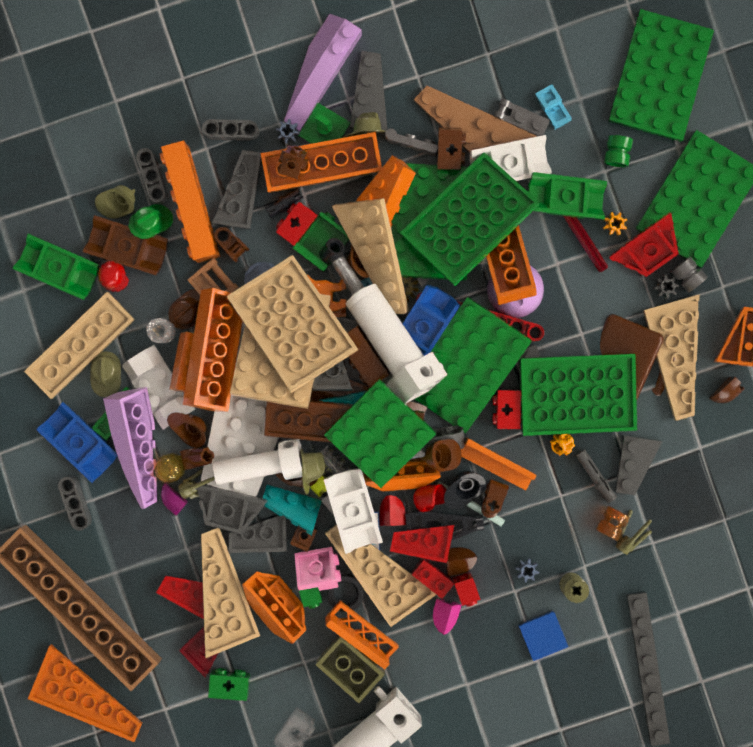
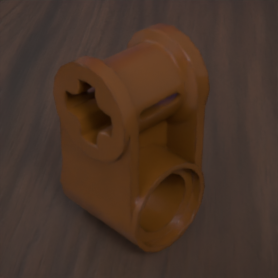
(231, 244)
(495, 496)

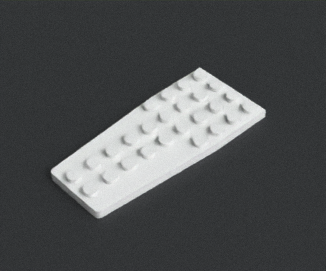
(239, 435)

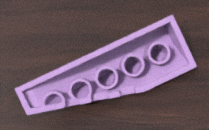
(321, 64)
(131, 430)

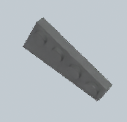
(369, 89)
(239, 199)

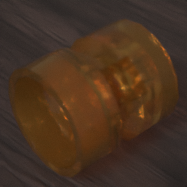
(610, 529)

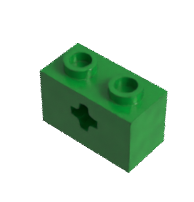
(219, 687)

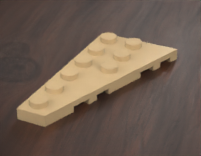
(384, 580)

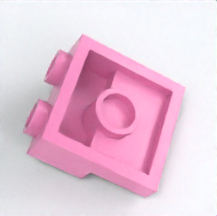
(317, 569)

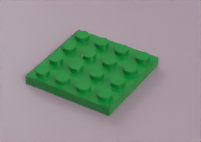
(380, 433)

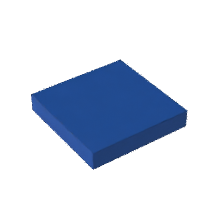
(543, 635)

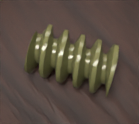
(581, 590)

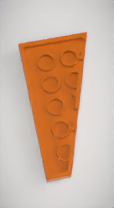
(74, 693)

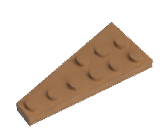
(480, 127)

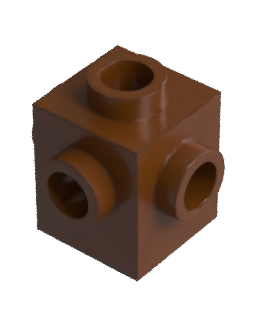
(293, 161)

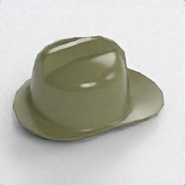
(365, 124)
(116, 202)
(105, 374)
(312, 468)

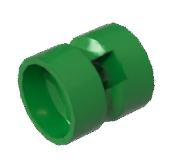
(618, 148)

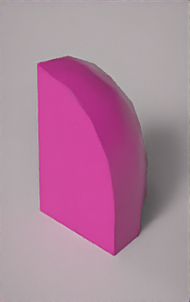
(445, 615)

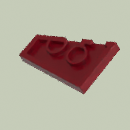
(195, 653)

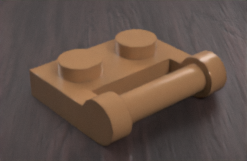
(202, 280)

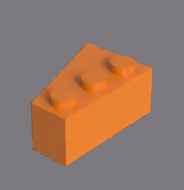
(390, 184)
(739, 343)
(181, 363)

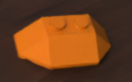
(410, 476)
(276, 605)

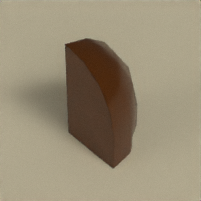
(727, 391)
(460, 561)

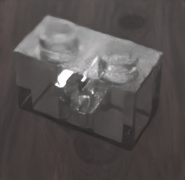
(297, 721)

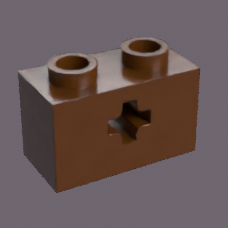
(446, 137)

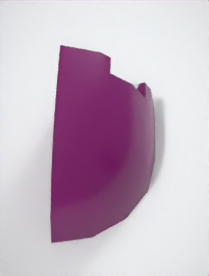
(172, 499)

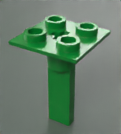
(323, 125)

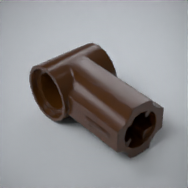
(196, 457)

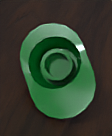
(150, 221)

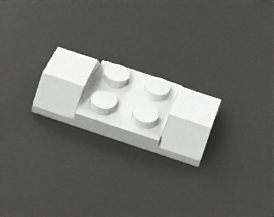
(518, 157)
(151, 371)
(352, 509)

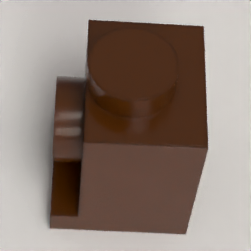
(300, 542)

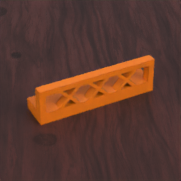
(497, 464)
(356, 639)

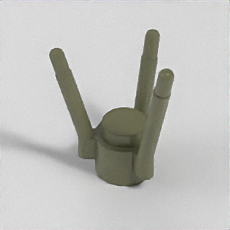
(187, 488)
(627, 544)

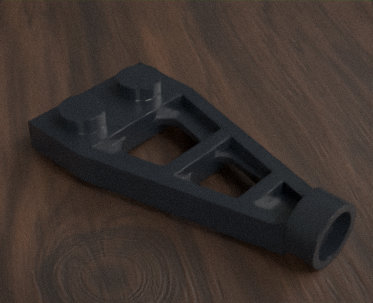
(418, 520)

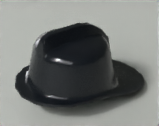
(465, 488)

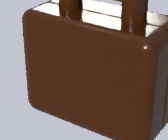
(628, 337)

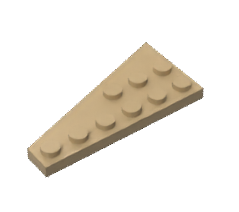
(372, 239)
(678, 326)
(226, 609)

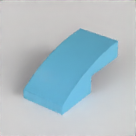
(553, 107)

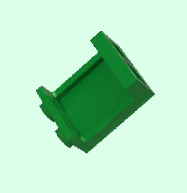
(317, 236)

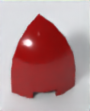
(392, 512)

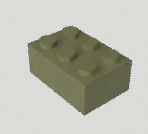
(350, 668)

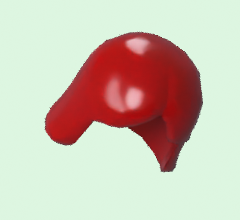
(112, 276)
(428, 496)

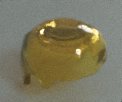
(169, 468)

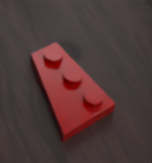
(424, 543)
(183, 593)

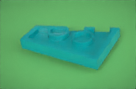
(294, 506)

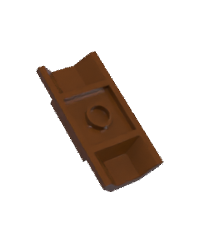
(118, 244)

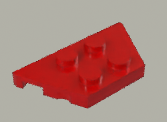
(649, 248)

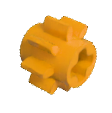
(613, 218)
(562, 444)

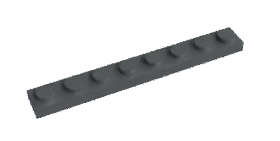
(648, 668)

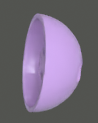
(520, 307)

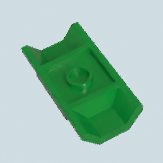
(568, 195)
(57, 267)

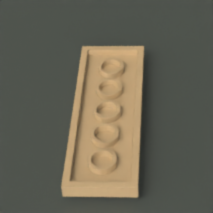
(79, 345)

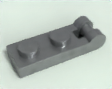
(522, 118)
(410, 141)

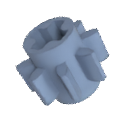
(284, 127)
(522, 571)

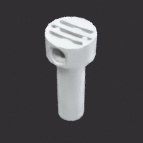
(284, 460)

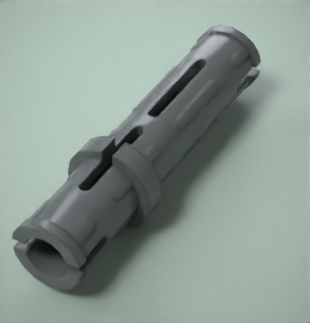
(600, 482)

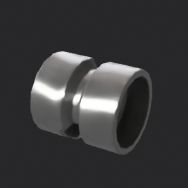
(689, 274)

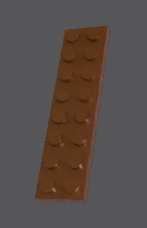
(304, 423)

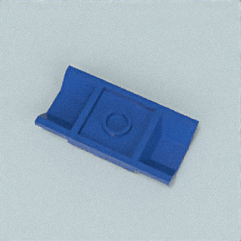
(430, 317)
(78, 442)

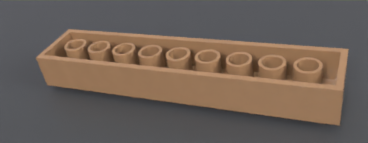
(78, 607)

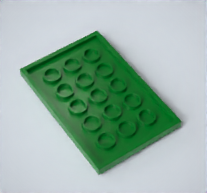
(661, 75)
(424, 189)
(701, 195)
(469, 218)
(477, 357)
(578, 394)

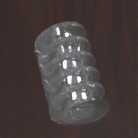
(153, 330)
(331, 462)

